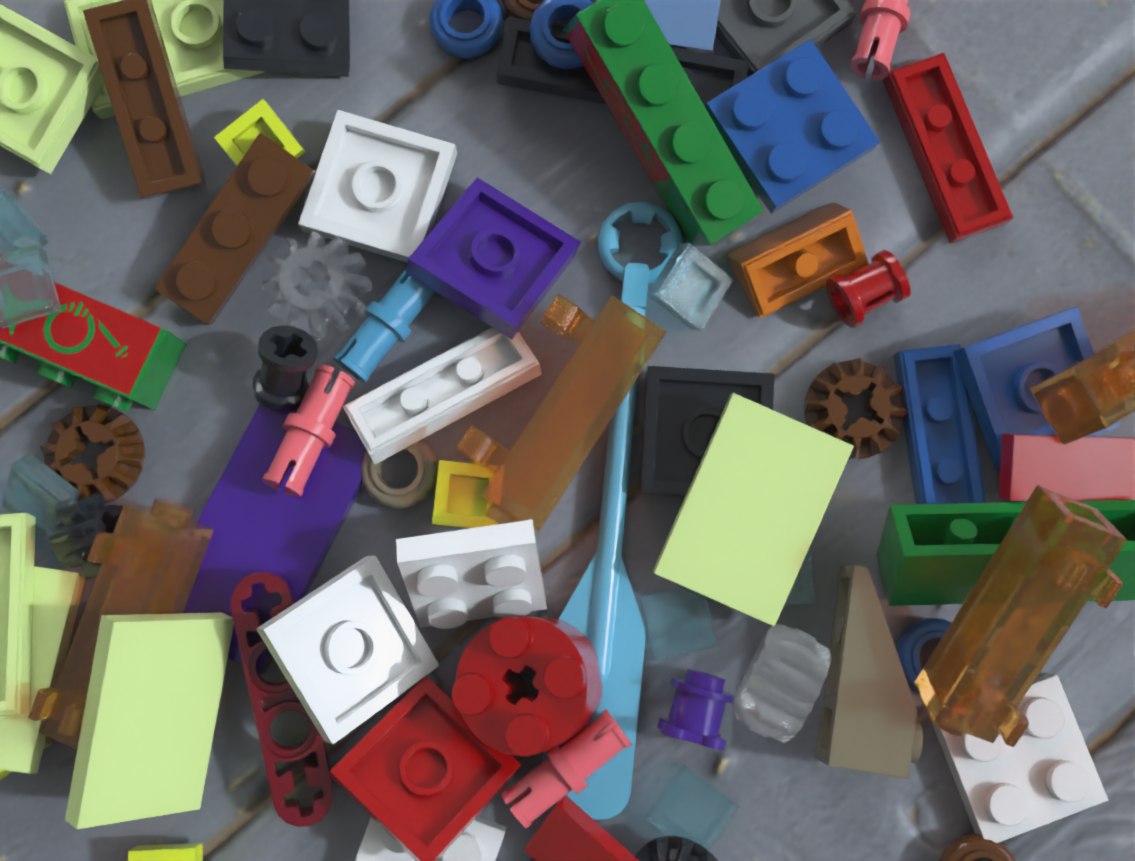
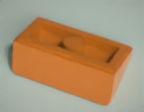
(798, 258)

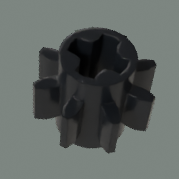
(77, 531)

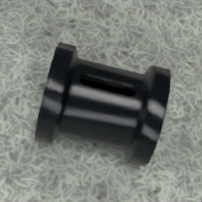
(285, 361)

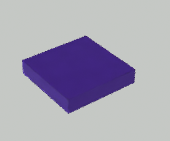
(493, 257)

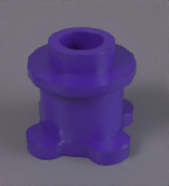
(697, 709)

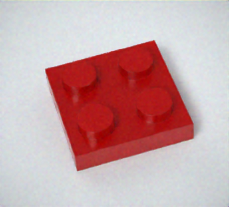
(423, 772)

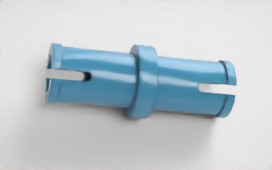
(383, 326)

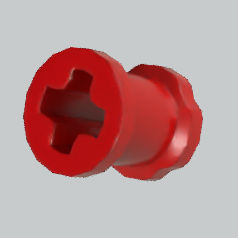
(868, 288)

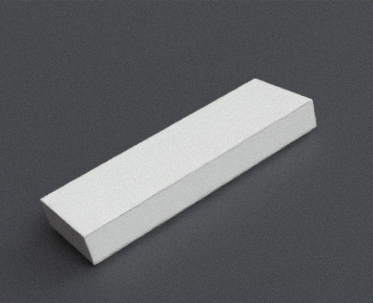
(440, 392)

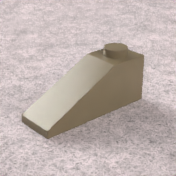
(866, 698)

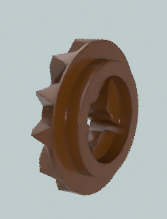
(849, 378)
(117, 466)

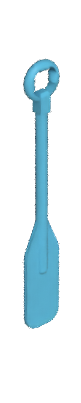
(604, 600)

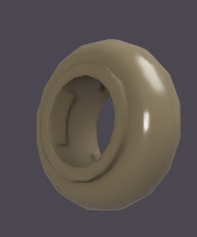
(411, 494)

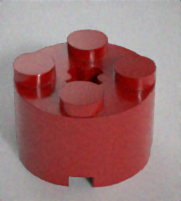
(492, 689)

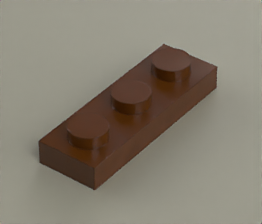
(144, 97)
(235, 229)

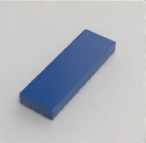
(939, 427)

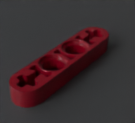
(272, 699)

